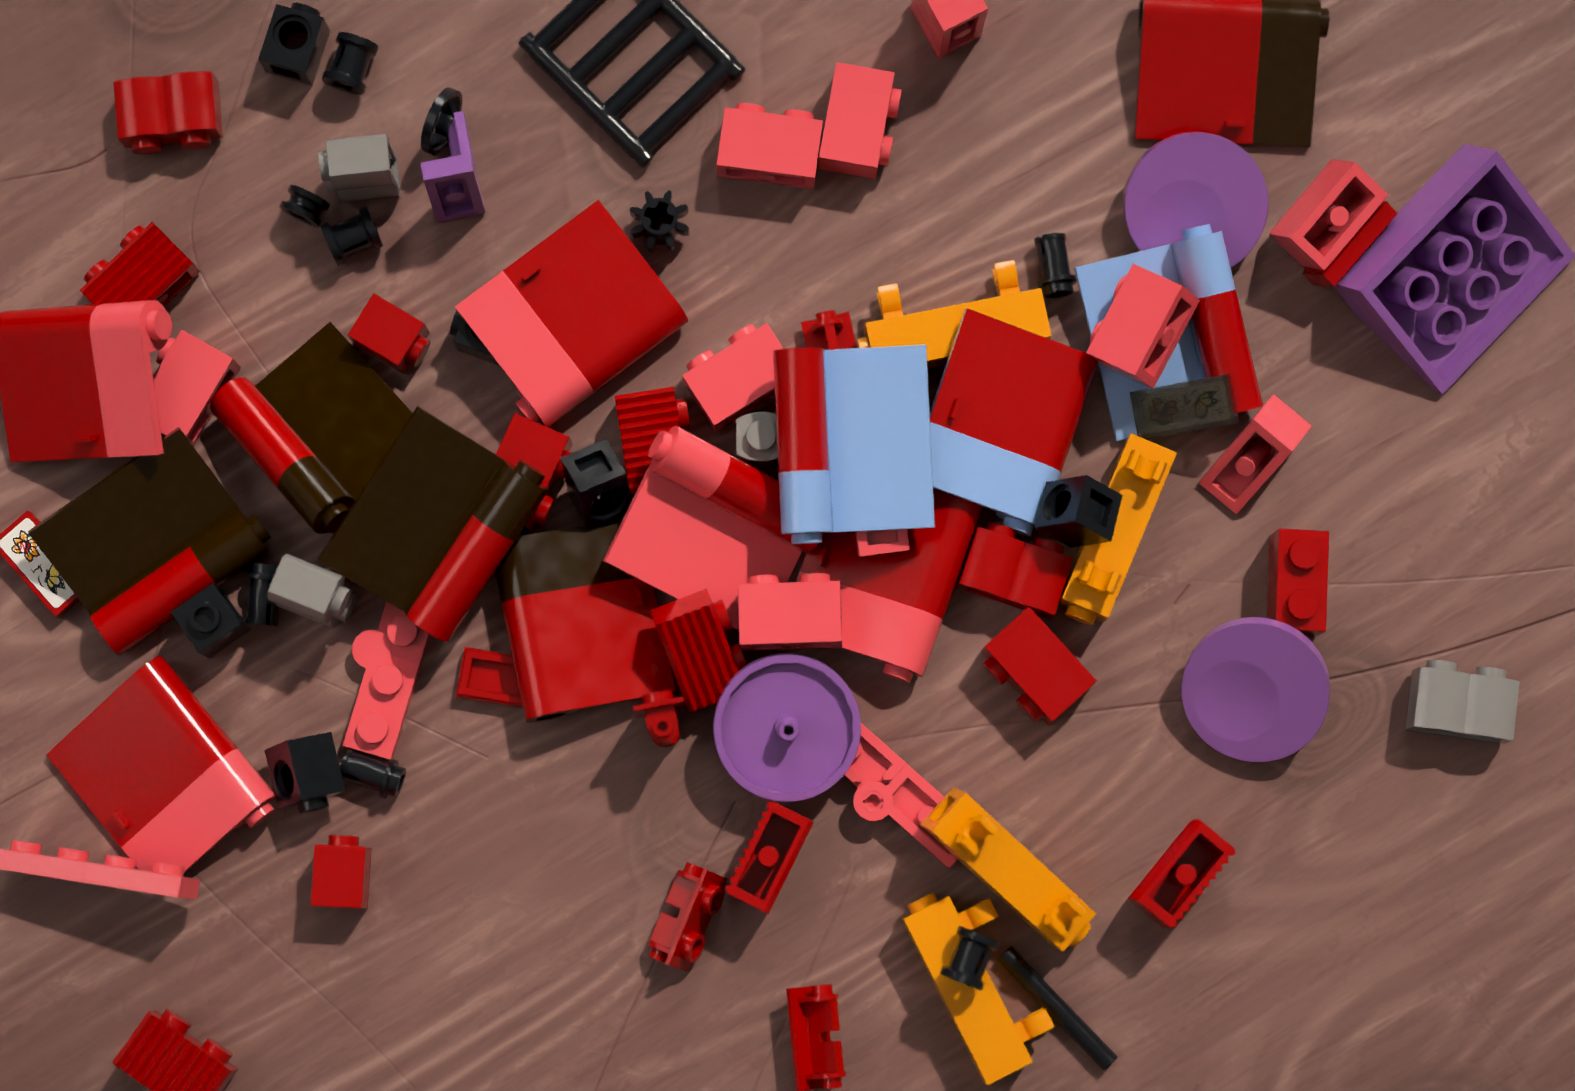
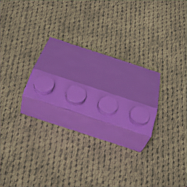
(1455, 266)

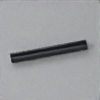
(1057, 1008)

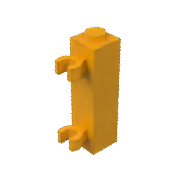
(939, 326)
(1103, 566)
(1009, 870)
(978, 1015)

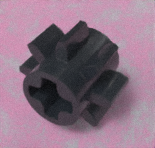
(652, 210)

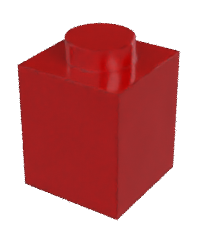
(390, 334)
(341, 873)

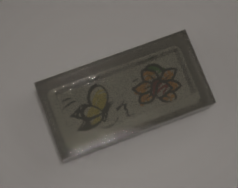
(1184, 407)

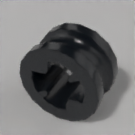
(304, 206)

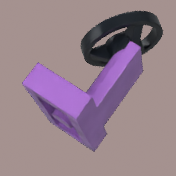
(451, 180)

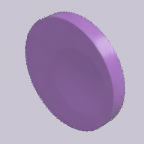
(1196, 183)
(1256, 689)
(786, 727)

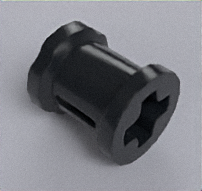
(350, 63)
(351, 235)
(970, 958)

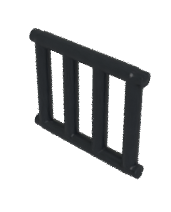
(607, 113)

